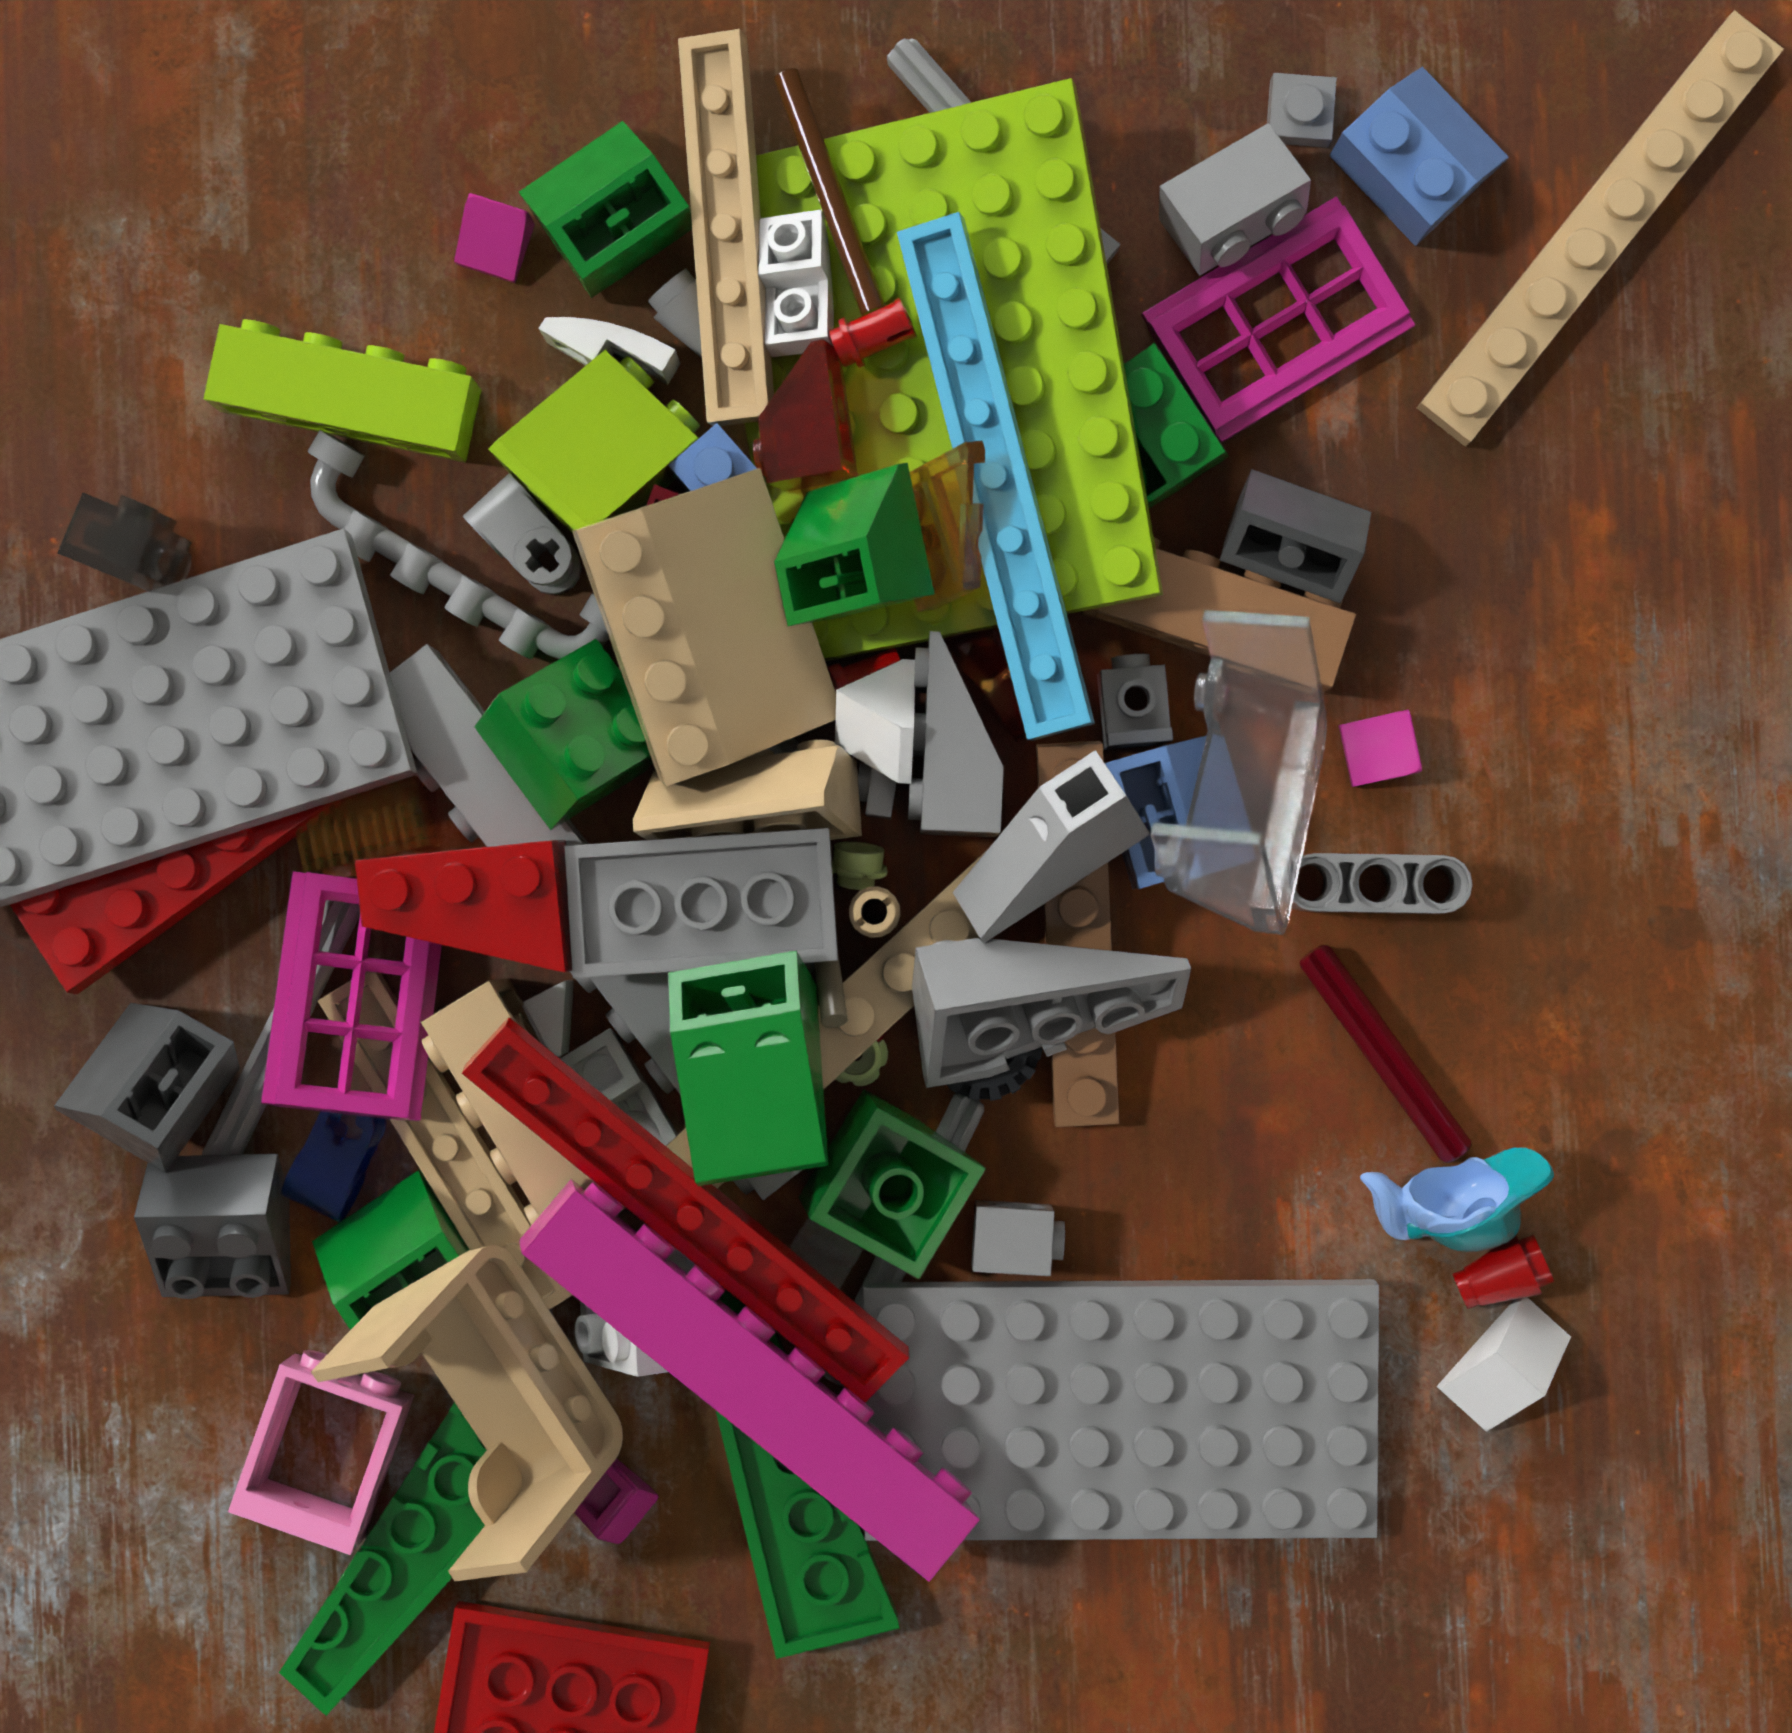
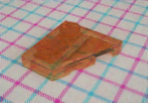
(950, 523)

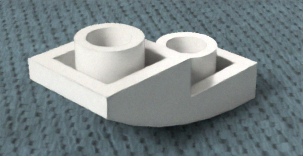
(797, 281)

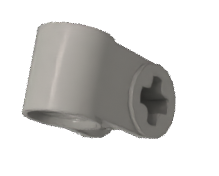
(521, 532)

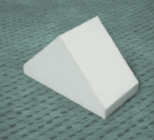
(878, 720)
(1507, 1365)

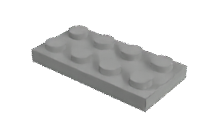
(699, 901)

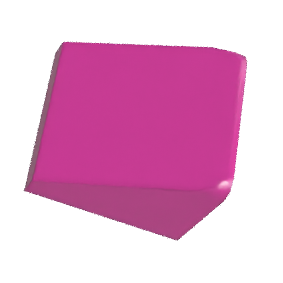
(493, 238)
(1380, 748)
(616, 1504)

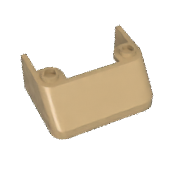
(515, 1385)

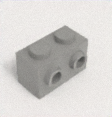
(1234, 200)

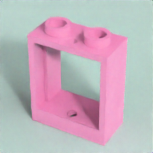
(300, 1511)

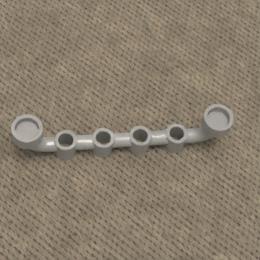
(419, 568)

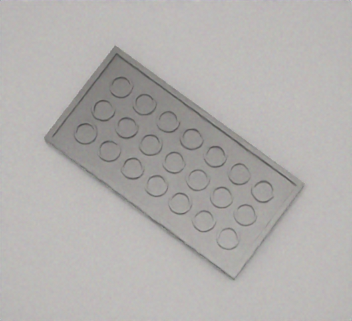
(192, 715)
(1142, 1404)

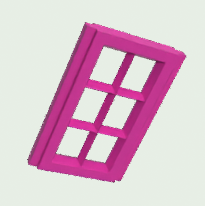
(1309, 368)
(293, 1008)

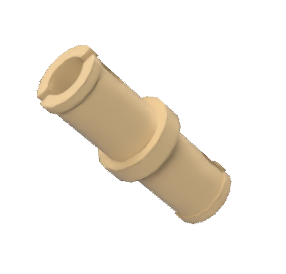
(856, 911)

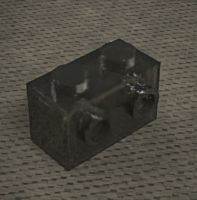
(127, 542)

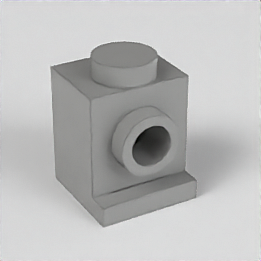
(1125, 726)

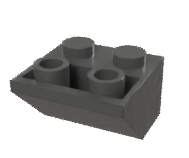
(151, 1082)
(217, 1226)

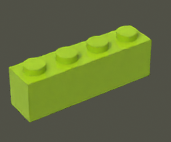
(343, 391)

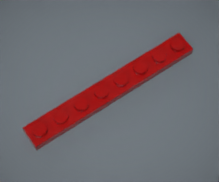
(692, 1218)

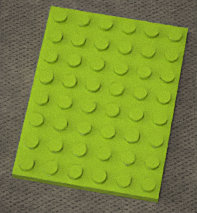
(1035, 232)

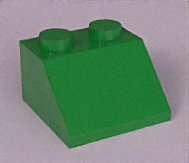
(890, 1184)

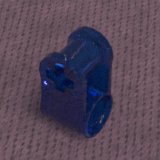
(331, 1166)

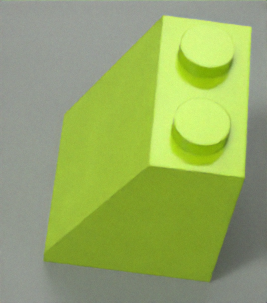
(597, 443)

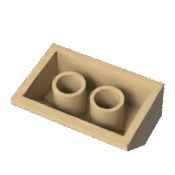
(758, 795)

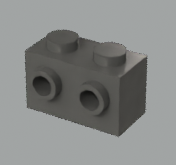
(1296, 536)

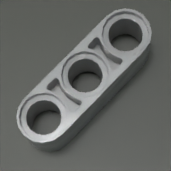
(1403, 878)

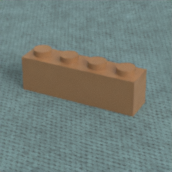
(1198, 584)

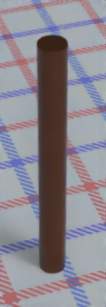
(829, 191)

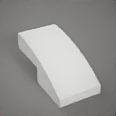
(587, 338)
(614, 1073)

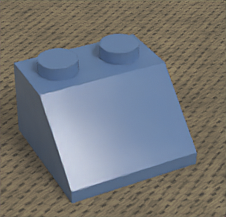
(1417, 154)

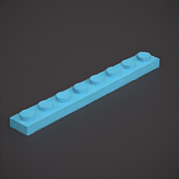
(1013, 533)

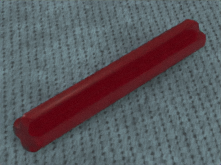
(1385, 1053)

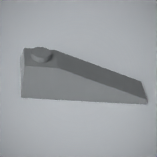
(1012, 997)

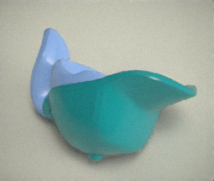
(1463, 1204)

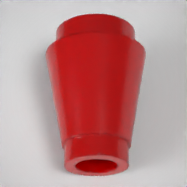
(1504, 1274)

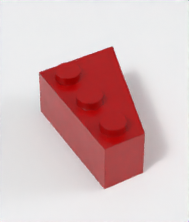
(475, 899)

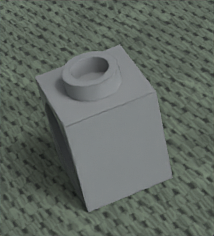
(1016, 1238)

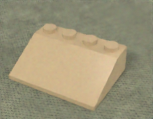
(705, 627)

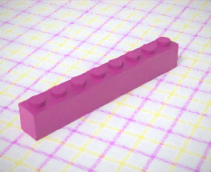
(749, 1378)

